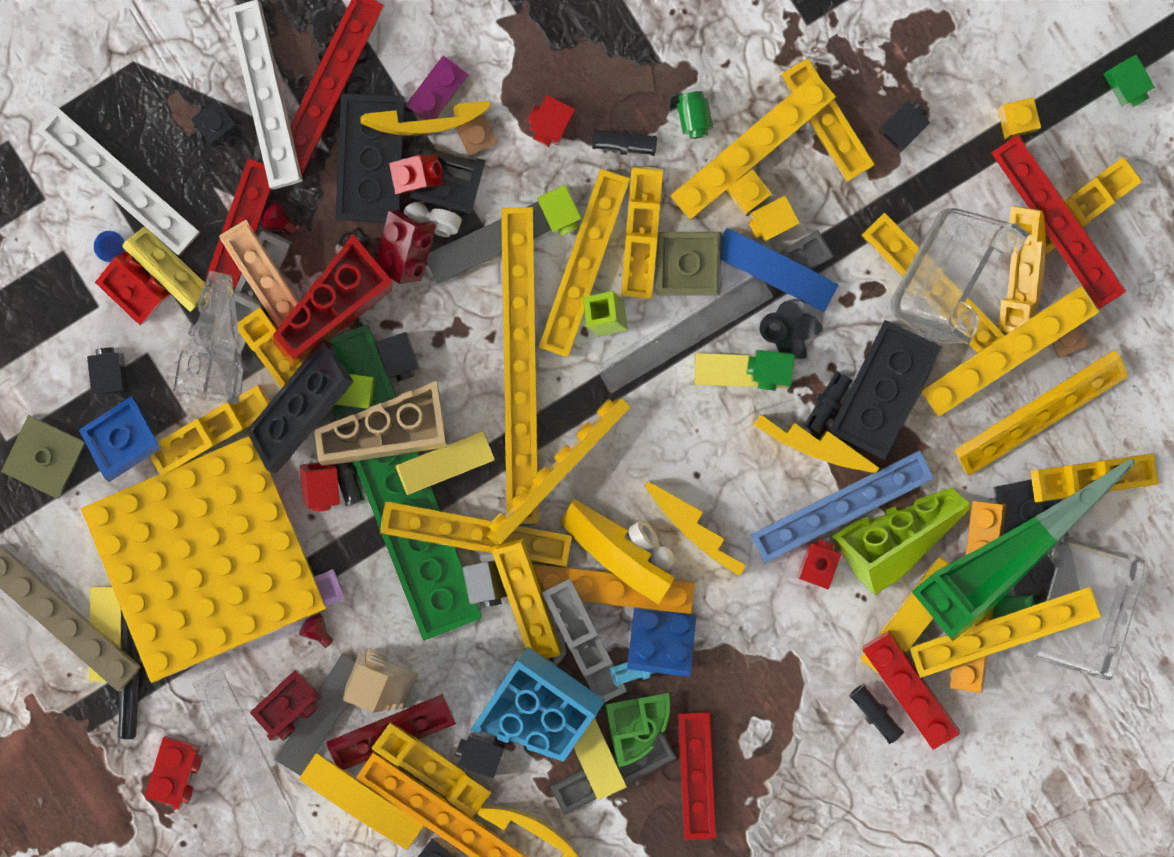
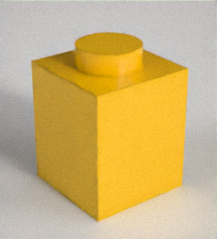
(1019, 118)
(748, 192)
(773, 219)

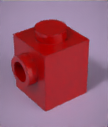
(550, 121)
(319, 486)
(819, 564)

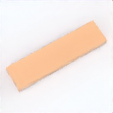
(260, 271)

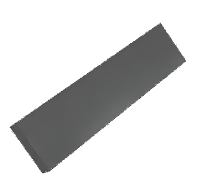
(476, 248)
(313, 731)
(576, 789)

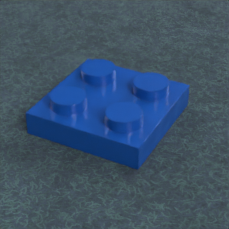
(120, 439)
(661, 642)

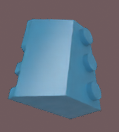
(539, 708)

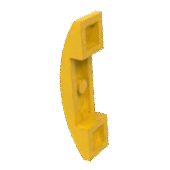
(388, 120)
(1025, 270)
(258, 334)
(431, 768)
(501, 816)

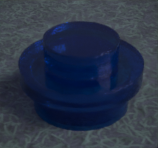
(108, 245)

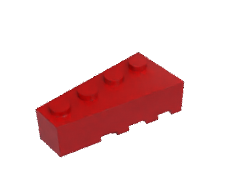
(334, 301)

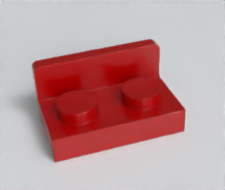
(132, 287)
(173, 772)

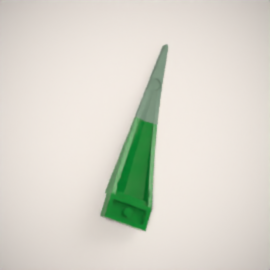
(980, 580)

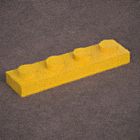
(832, 128)
(526, 598)

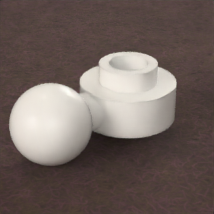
(446, 221)
(645, 537)

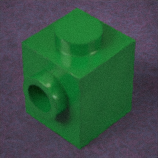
(1129, 82)
(770, 369)

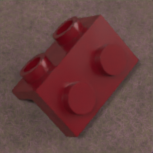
(404, 247)
(286, 705)

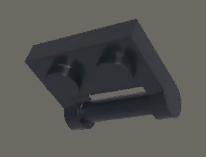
(455, 192)

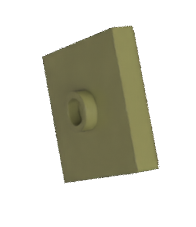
(688, 264)
(43, 457)

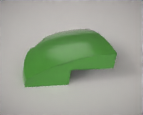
(636, 725)

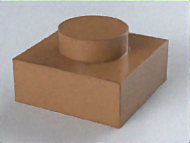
(476, 135)
(1070, 342)

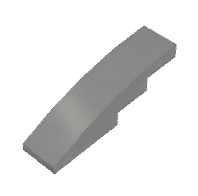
(245, 298)
(582, 639)

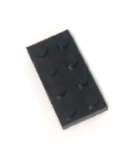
(364, 157)
(885, 390)
(299, 406)
(1020, 509)

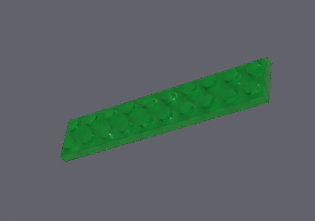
(427, 571)

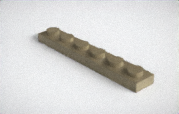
(65, 622)

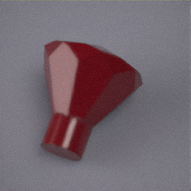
(276, 219)
(315, 629)

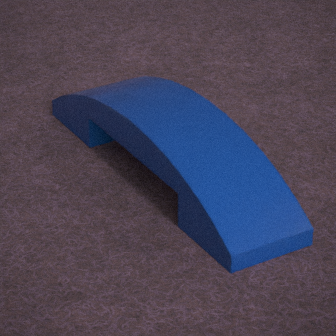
(777, 270)

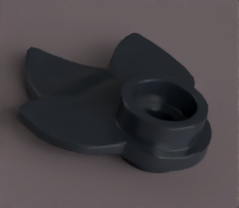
(794, 328)

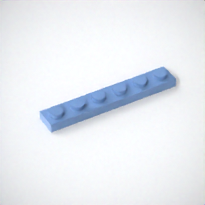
(842, 506)

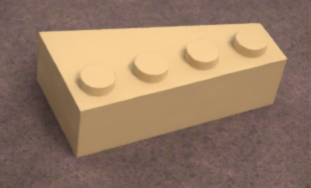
(386, 429)
(378, 683)

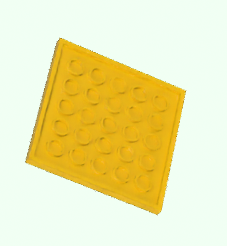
(203, 559)

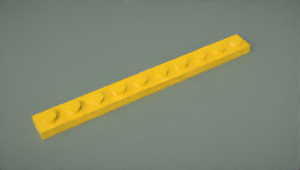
(519, 353)

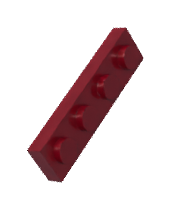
(417, 720)

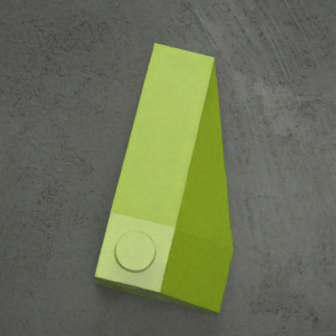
(891, 544)

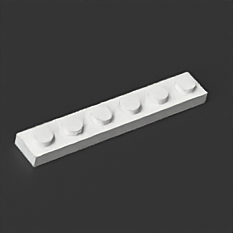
(265, 94)
(118, 181)

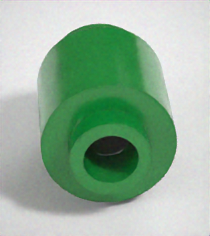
(694, 114)

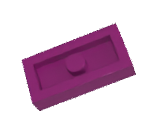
(437, 89)

